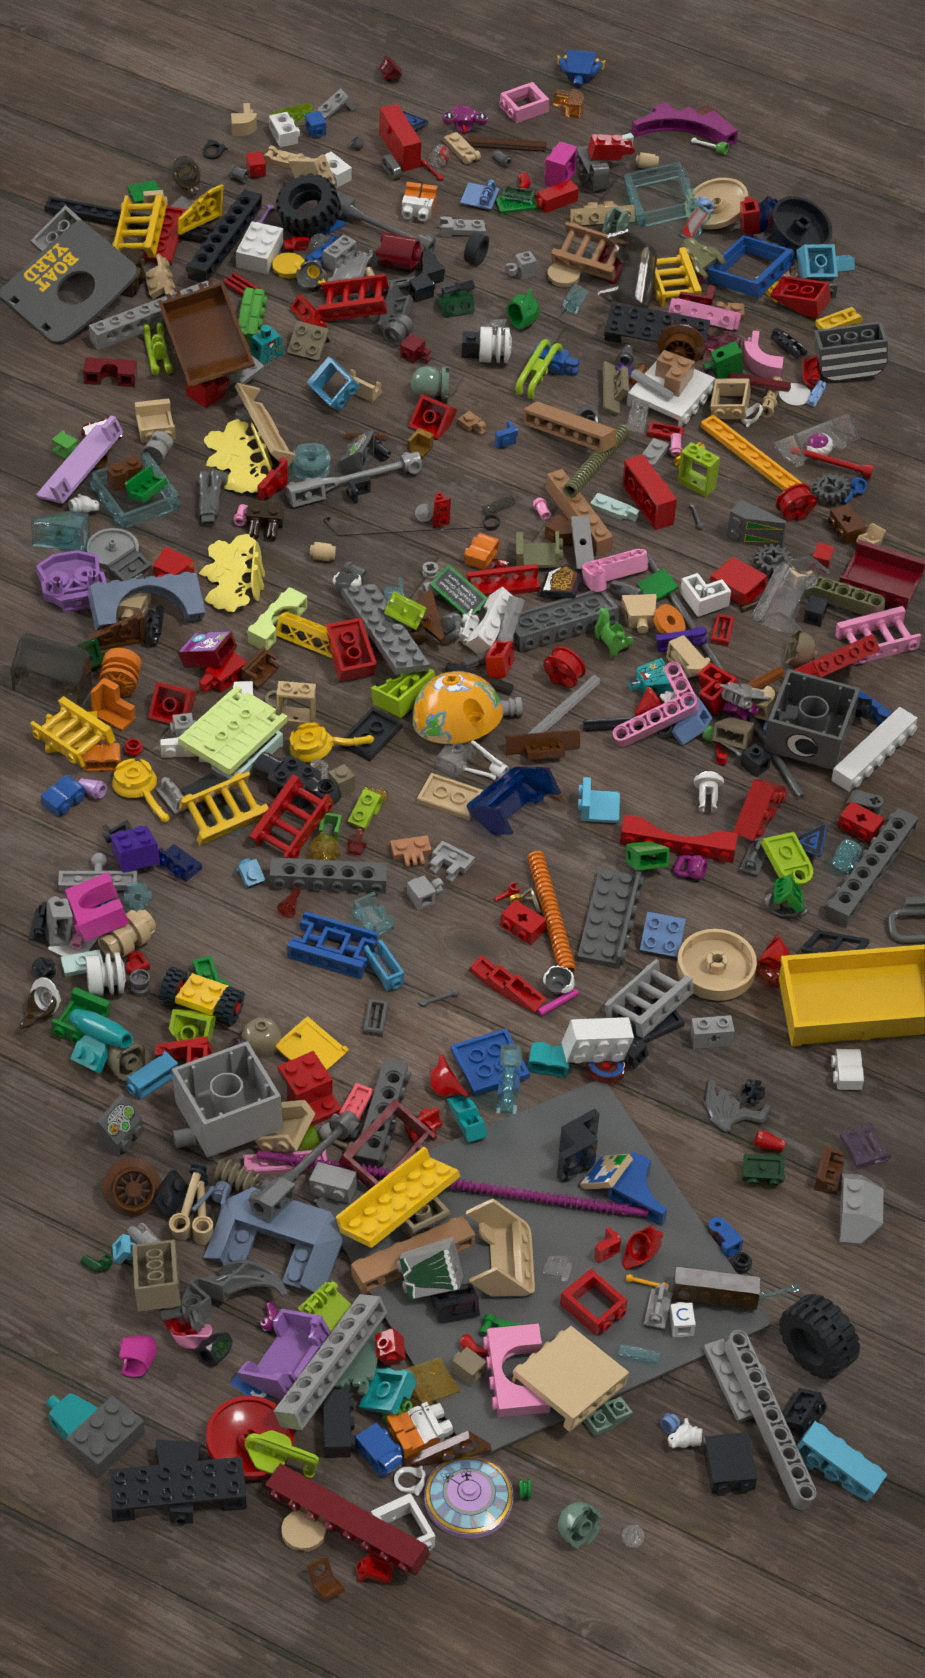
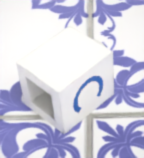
(682, 1319)

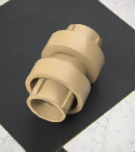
(123, 939)

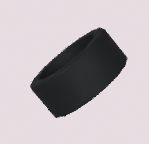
(476, 248)

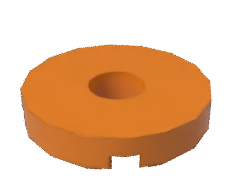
(673, 615)

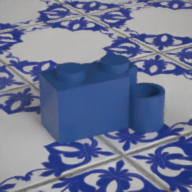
(379, 1450)

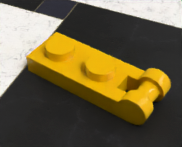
(842, 318)

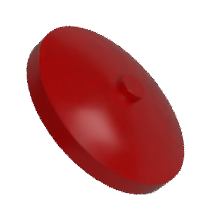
(234, 1422)

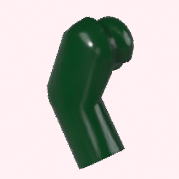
(97, 1265)

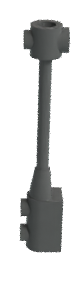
(349, 211)
(280, 1191)

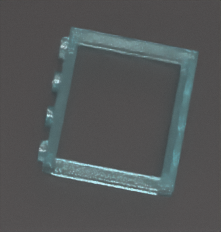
(654, 175)
(168, 504)

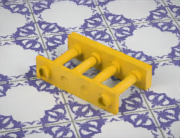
(153, 232)
(686, 270)
(78, 717)
(223, 826)

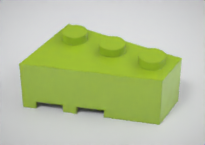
(400, 694)

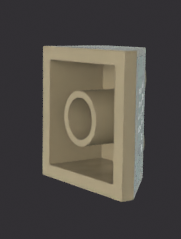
(426, 1218)

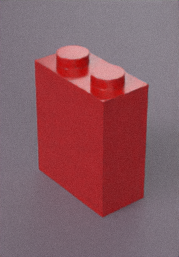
(741, 579)

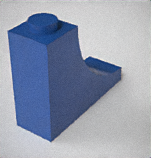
(633, 1189)

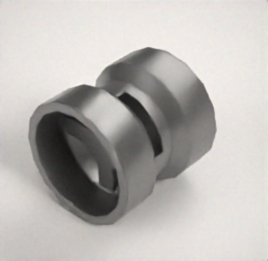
(140, 982)

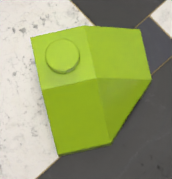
(191, 1024)

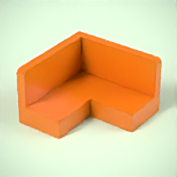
(110, 707)

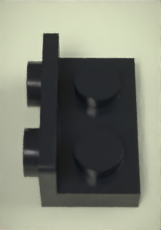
(170, 1195)
(805, 1409)

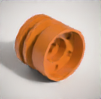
(122, 668)

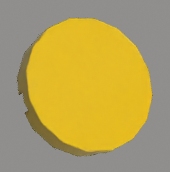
(283, 265)

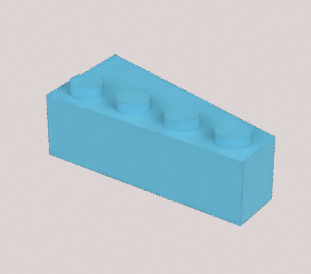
(839, 1462)

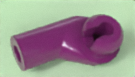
(272, 1312)

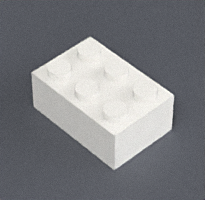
(259, 247)
(597, 1040)

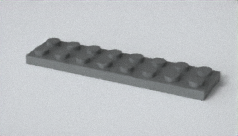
(386, 632)

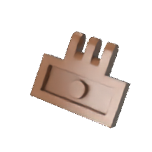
(411, 849)

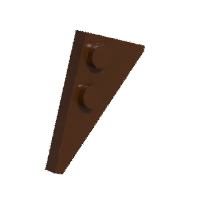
(431, 618)
(459, 1446)

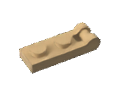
(461, 148)
(278, 157)

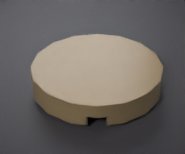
(563, 276)
(301, 1533)

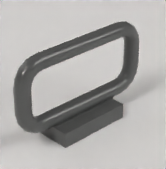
(911, 907)

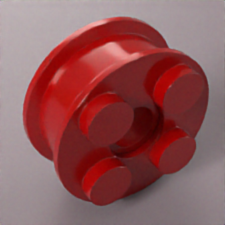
(796, 502)
(564, 667)

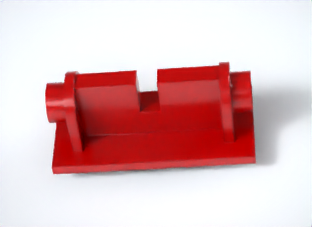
(811, 371)
(441, 510)

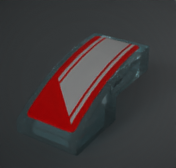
(694, 223)

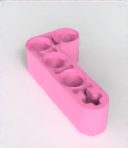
(613, 567)

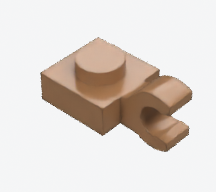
(736, 307)
(471, 422)

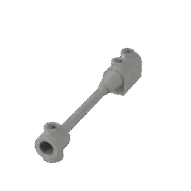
(314, 489)

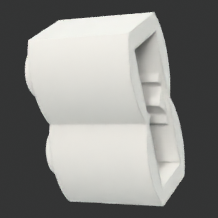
(848, 1069)

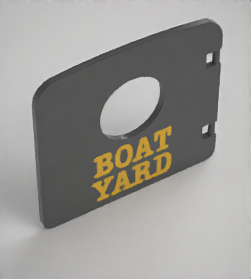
(73, 252)

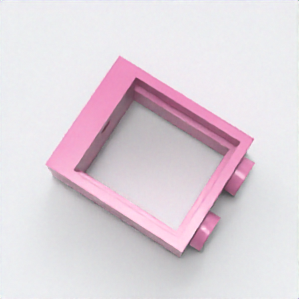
(539, 103)

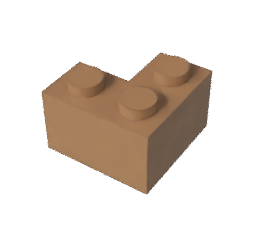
(675, 370)

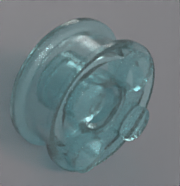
(311, 461)

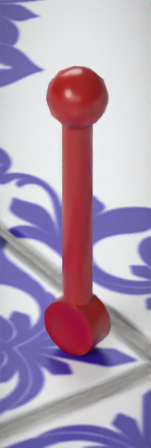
(439, 177)

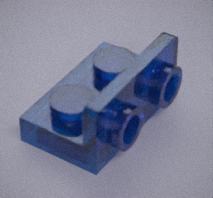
(179, 862)

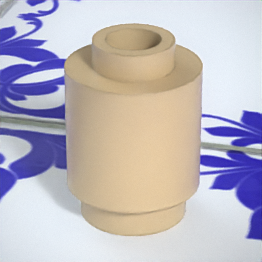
(646, 160)
(323, 551)

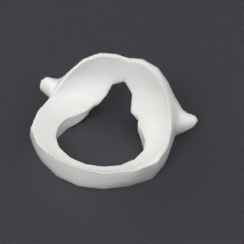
(748, 422)
(417, 1472)

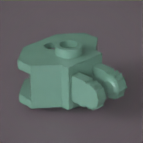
(616, 221)

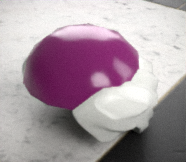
(820, 443)

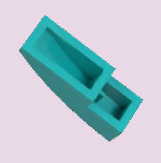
(467, 1118)

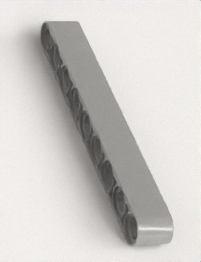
(769, 1429)

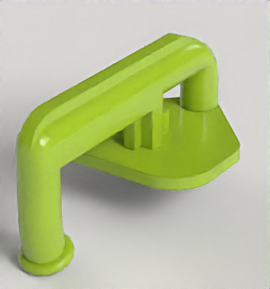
(273, 1448)

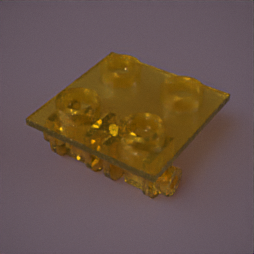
(433, 1381)

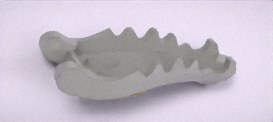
(352, 267)

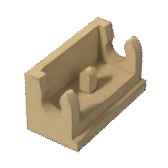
(366, 389)

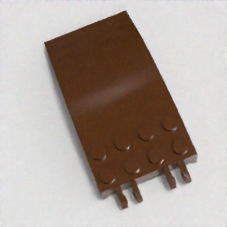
(205, 333)

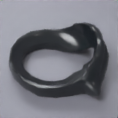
(222, 148)

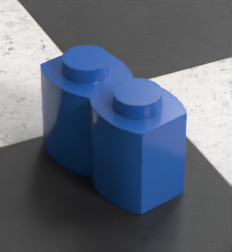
(63, 795)

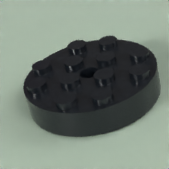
(799, 223)

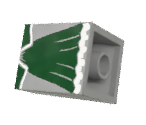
(431, 1269)

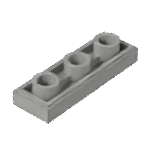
(582, 532)

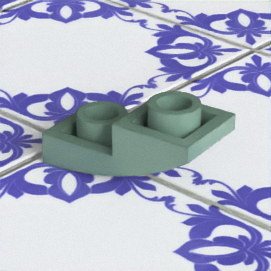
(608, 1417)

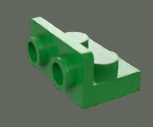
(788, 890)

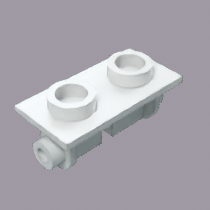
(468, 623)

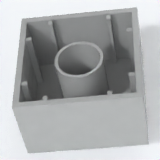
(227, 1099)

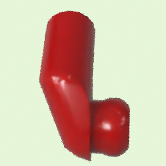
(467, 1341)

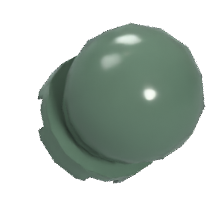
(431, 382)

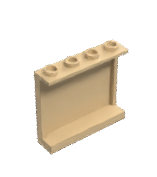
(572, 1376)

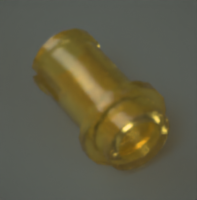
(382, 792)

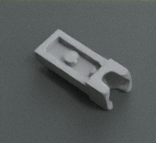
(460, 227)

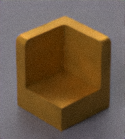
(421, 442)

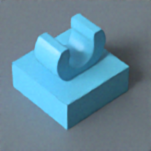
(122, 1249)

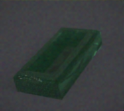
(518, 194)

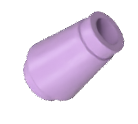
(94, 788)

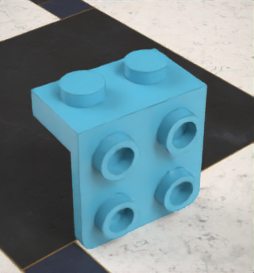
(598, 805)

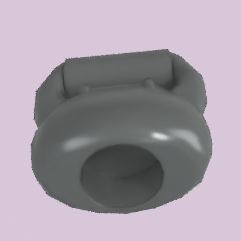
(451, 626)

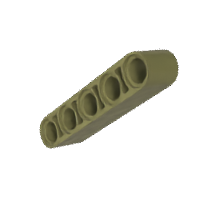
(847, 596)

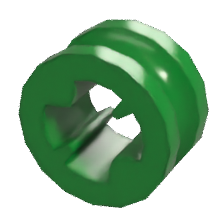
(524, 1489)

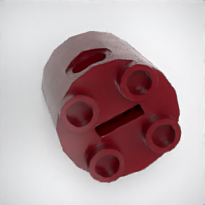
(399, 251)

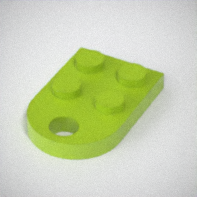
(788, 857)

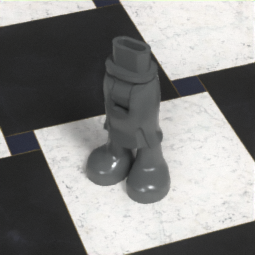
(210, 496)

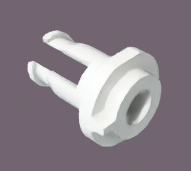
(708, 784)

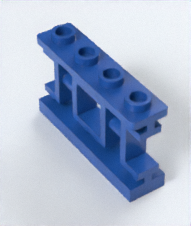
(328, 957)

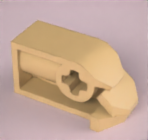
(684, 653)

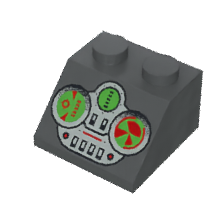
(358, 453)
(119, 1126)

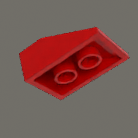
(802, 295)
(350, 650)

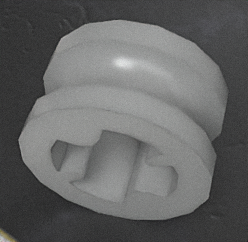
(426, 570)

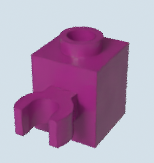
(738, 712)

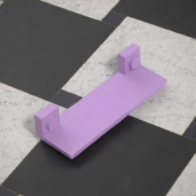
(81, 461)

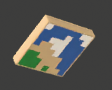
(606, 1171)

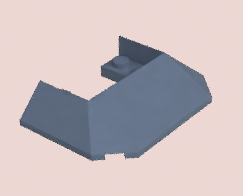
(307, 1227)

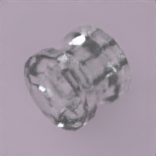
(322, 766)

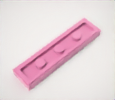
(269, 1167)

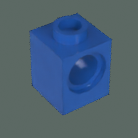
(315, 124)

